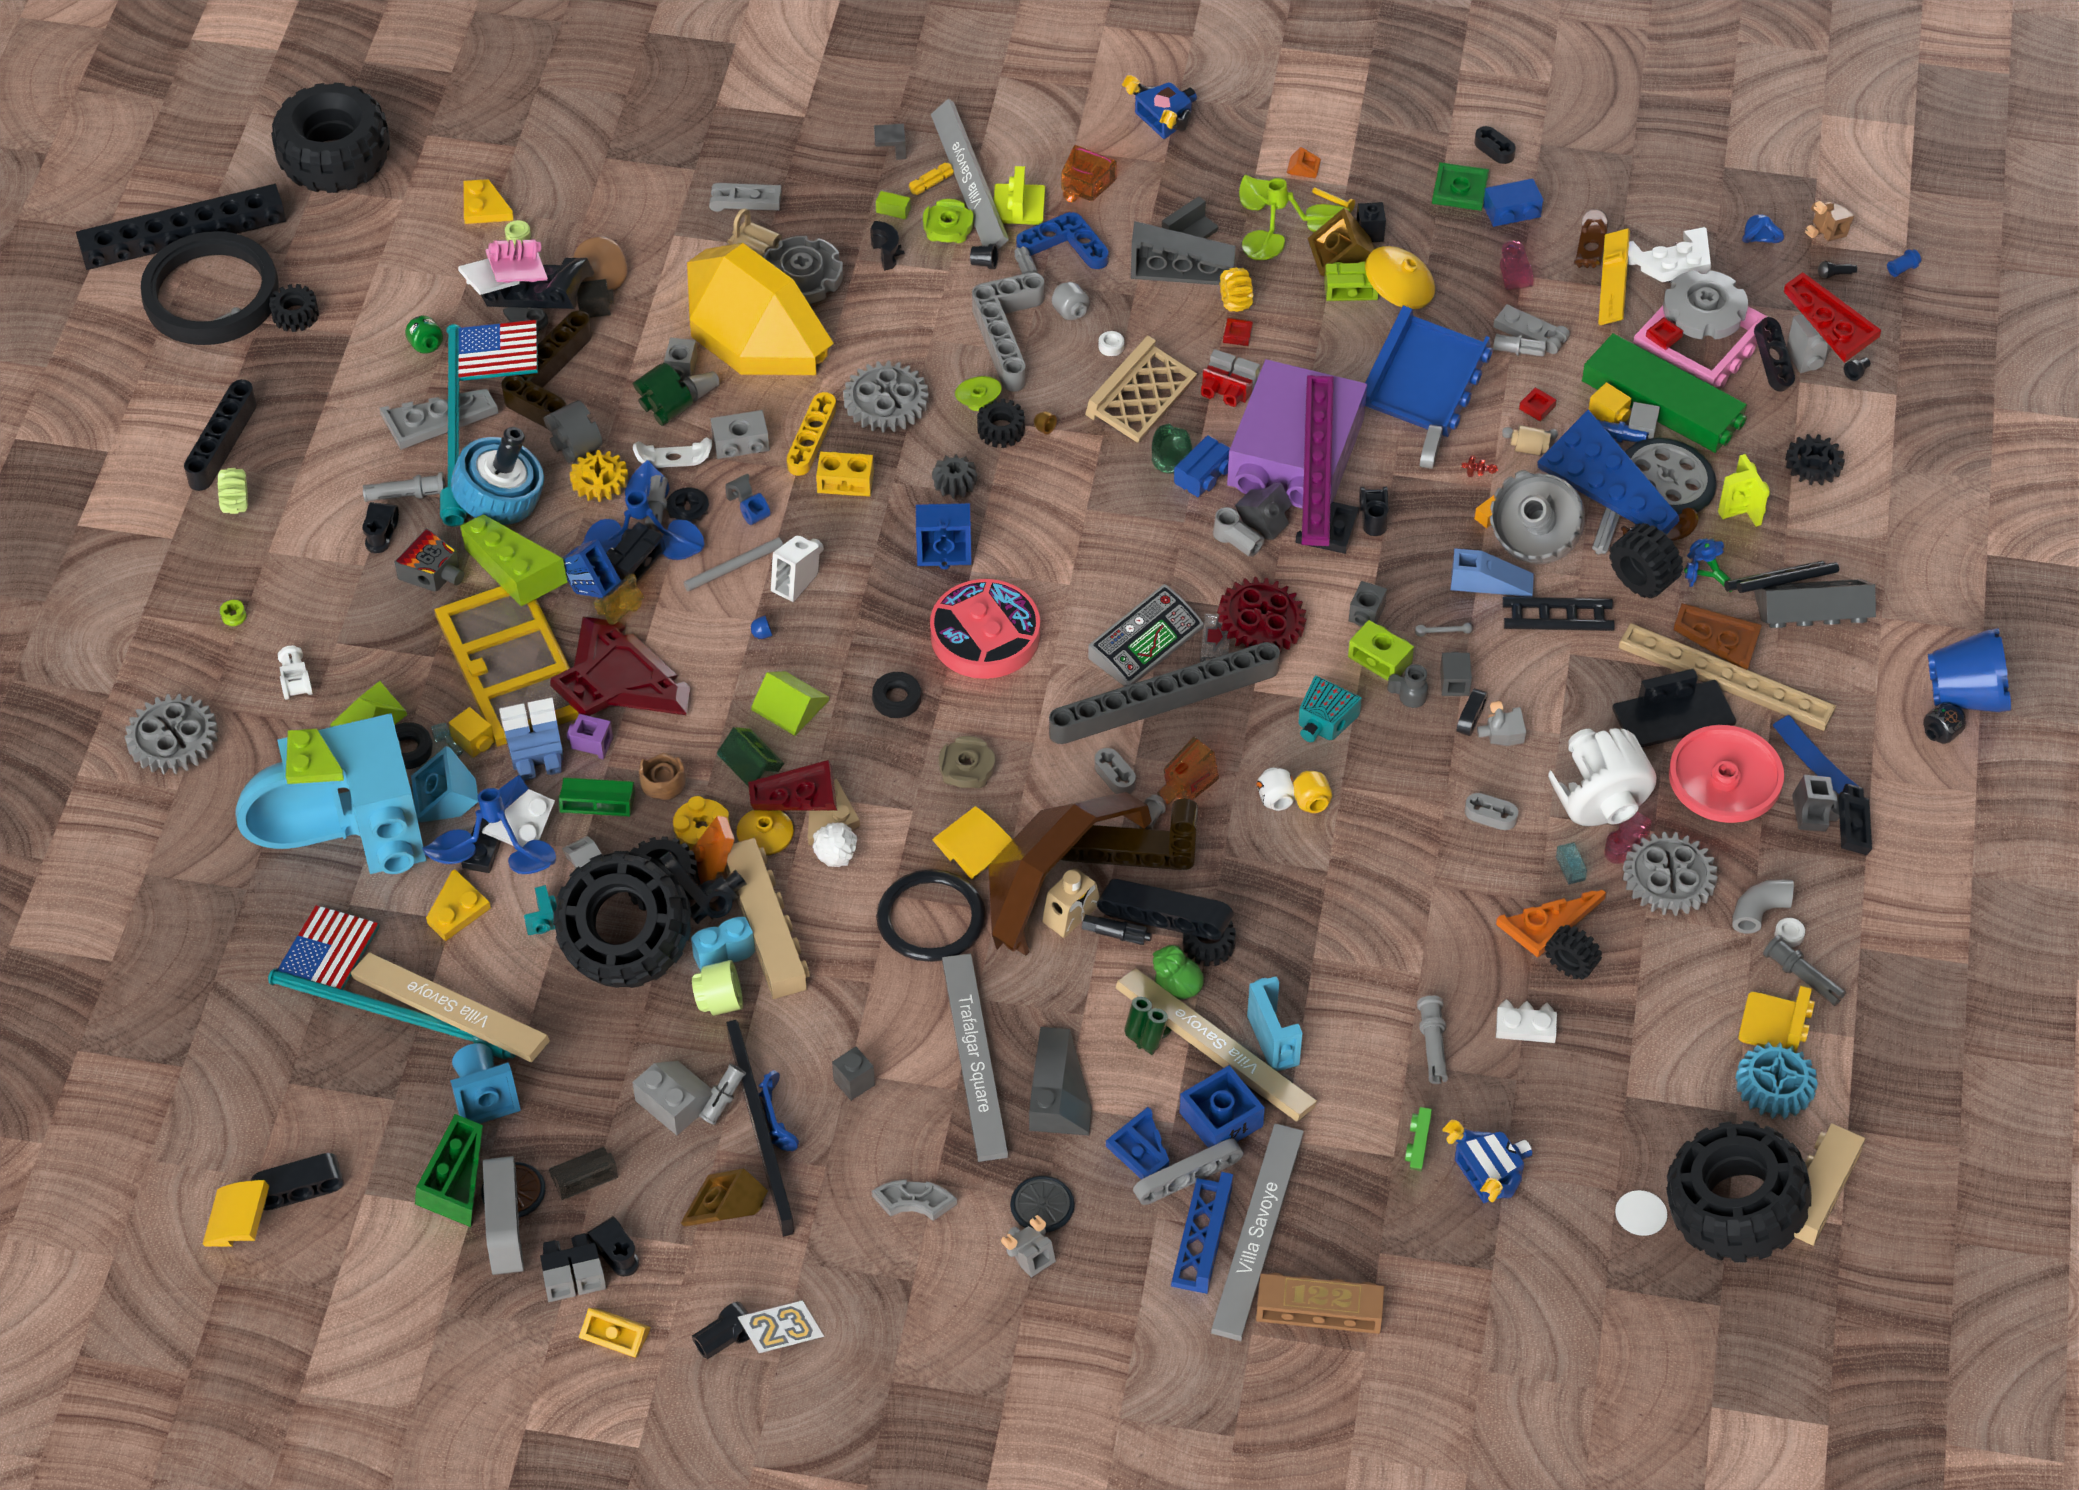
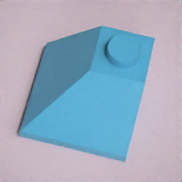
(443, 788)

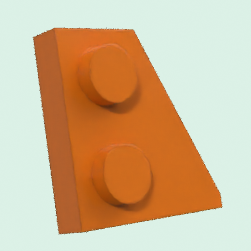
(713, 849)

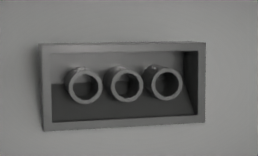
(1816, 602)

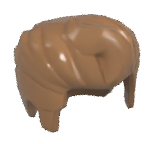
(662, 776)

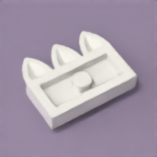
(1526, 1022)

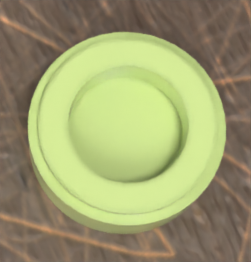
(517, 231)

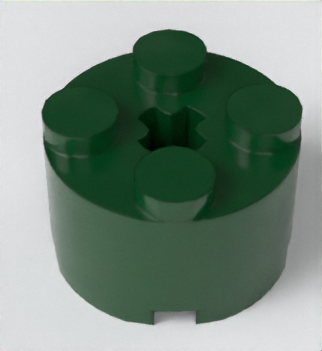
(663, 393)

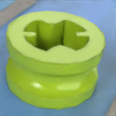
(236, 619)

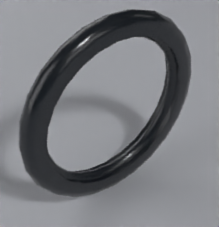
(923, 877)

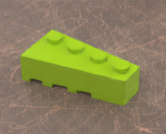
(512, 560)

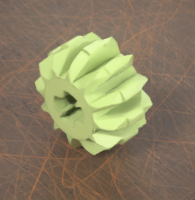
(232, 490)

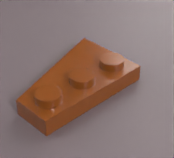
(1721, 634)

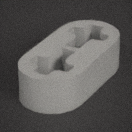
(1431, 446)
(1119, 768)
(1491, 811)

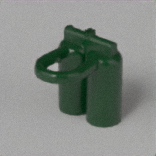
(1146, 1025)

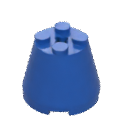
(1971, 673)

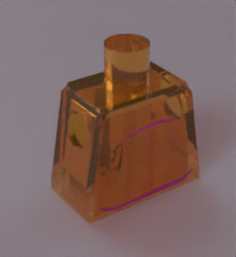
(1087, 174)

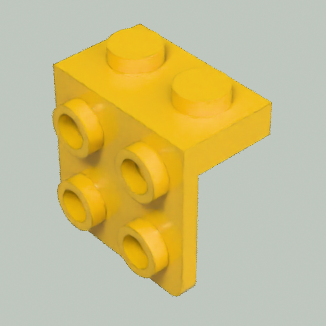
(1776, 1019)

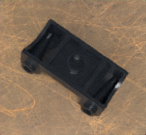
(556, 292)

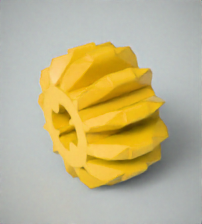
(1236, 289)

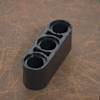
(301, 1180)

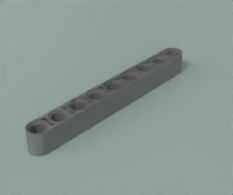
(1163, 693)

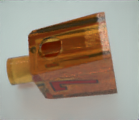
(1189, 772)

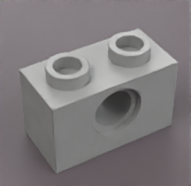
(739, 434)

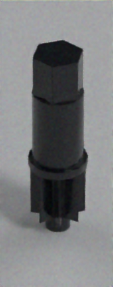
(1121, 930)

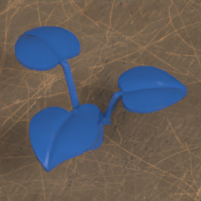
(680, 539)
(458, 844)

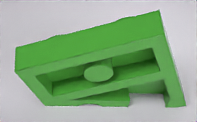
(1416, 1151)

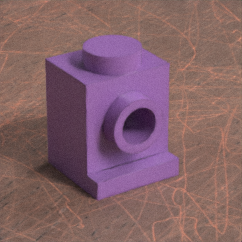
(590, 735)

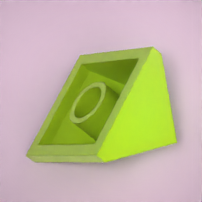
(373, 703)

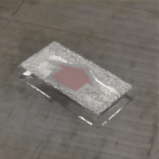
(1214, 640)

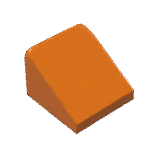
(1303, 164)

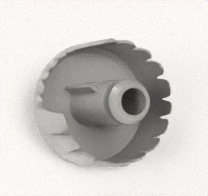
(1537, 517)

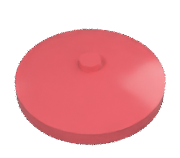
(1726, 773)

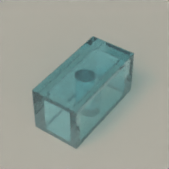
(1571, 863)

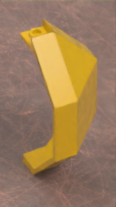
(752, 314)

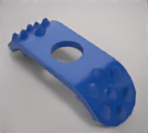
(779, 1135)

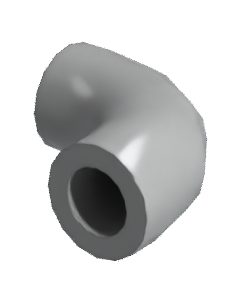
(1758, 900)

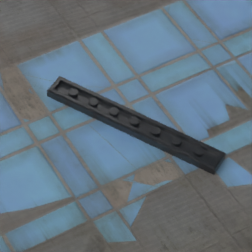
(760, 1129)

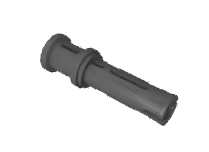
(1793, 962)

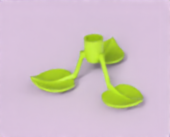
(1255, 195)

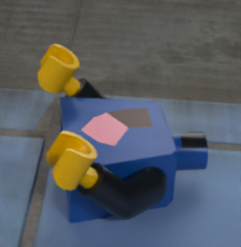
(1161, 106)

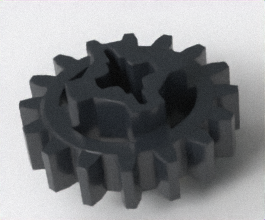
(1814, 459)

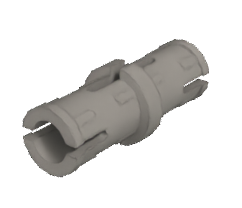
(656, 499)
(722, 1094)

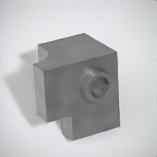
(1265, 509)
(1815, 803)

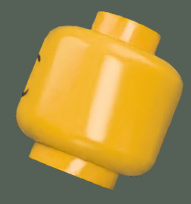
(1312, 791)

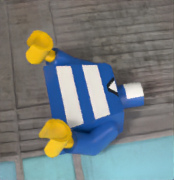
(1488, 1160)

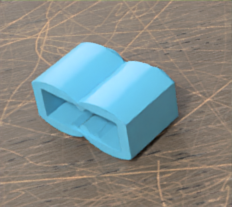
(729, 941)

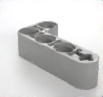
(502, 1215)

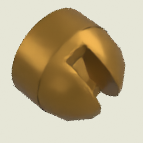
(1045, 422)

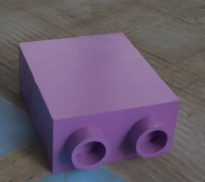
(1272, 431)

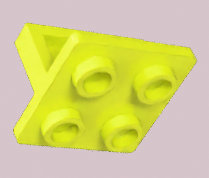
(1019, 201)
(1744, 493)

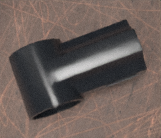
(722, 1331)

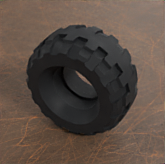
(325, 115)
(657, 944)
(1747, 1224)

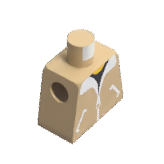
(1070, 901)

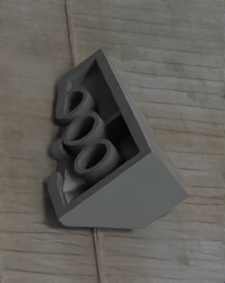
(1058, 1087)

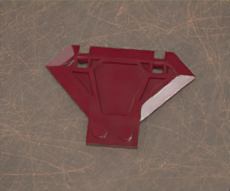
(618, 674)

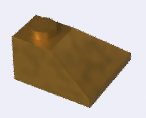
(1340, 241)
(726, 1197)

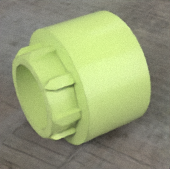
(718, 988)

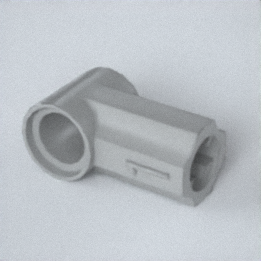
(1232, 530)

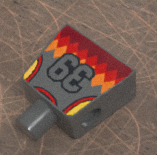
(429, 563)

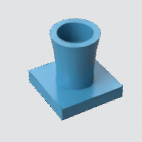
(482, 1089)

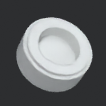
(1111, 343)
(1791, 931)

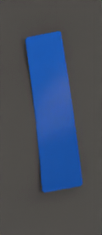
(1810, 753)

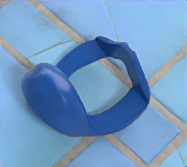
(1762, 229)

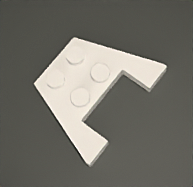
(1673, 261)

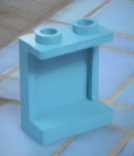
(1278, 1044)

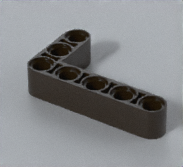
(526, 392)
(1142, 847)

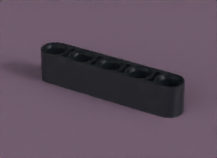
(220, 435)
(1165, 909)

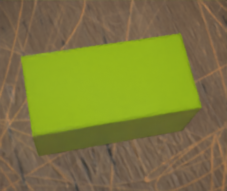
(893, 205)

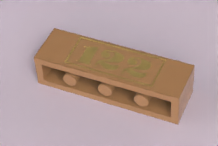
(1320, 1303)

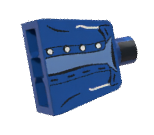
(590, 570)

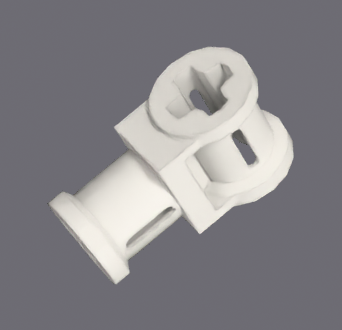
(293, 672)

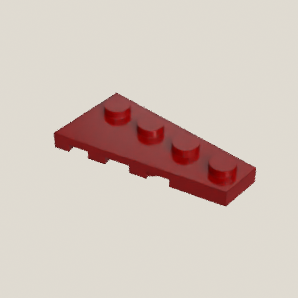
(1833, 319)

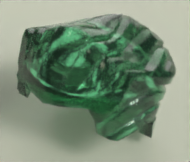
(1170, 447)

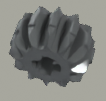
(954, 476)

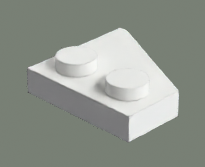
(526, 818)

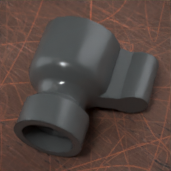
(1411, 687)

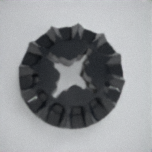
(697, 500)

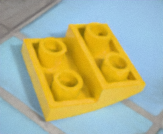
(973, 841)
(236, 1213)

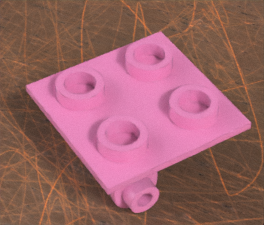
(516, 263)

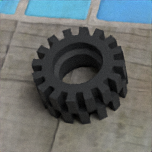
(294, 297)
(1001, 434)
(1210, 952)
(1573, 952)

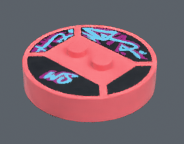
(985, 628)

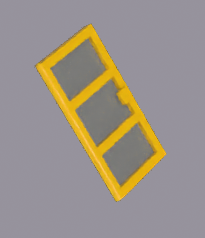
(504, 654)

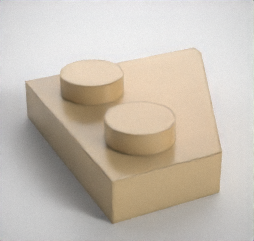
(844, 814)

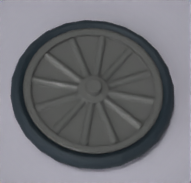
(1045, 1198)

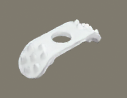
(690, 455)

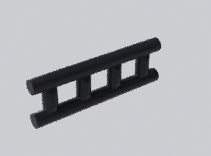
(1781, 576)
(1571, 606)

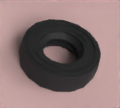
(896, 709)
(417, 732)

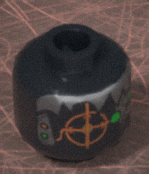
(1944, 723)

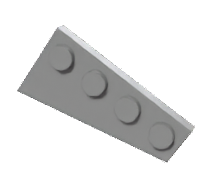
(427, 420)

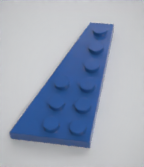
(1602, 471)

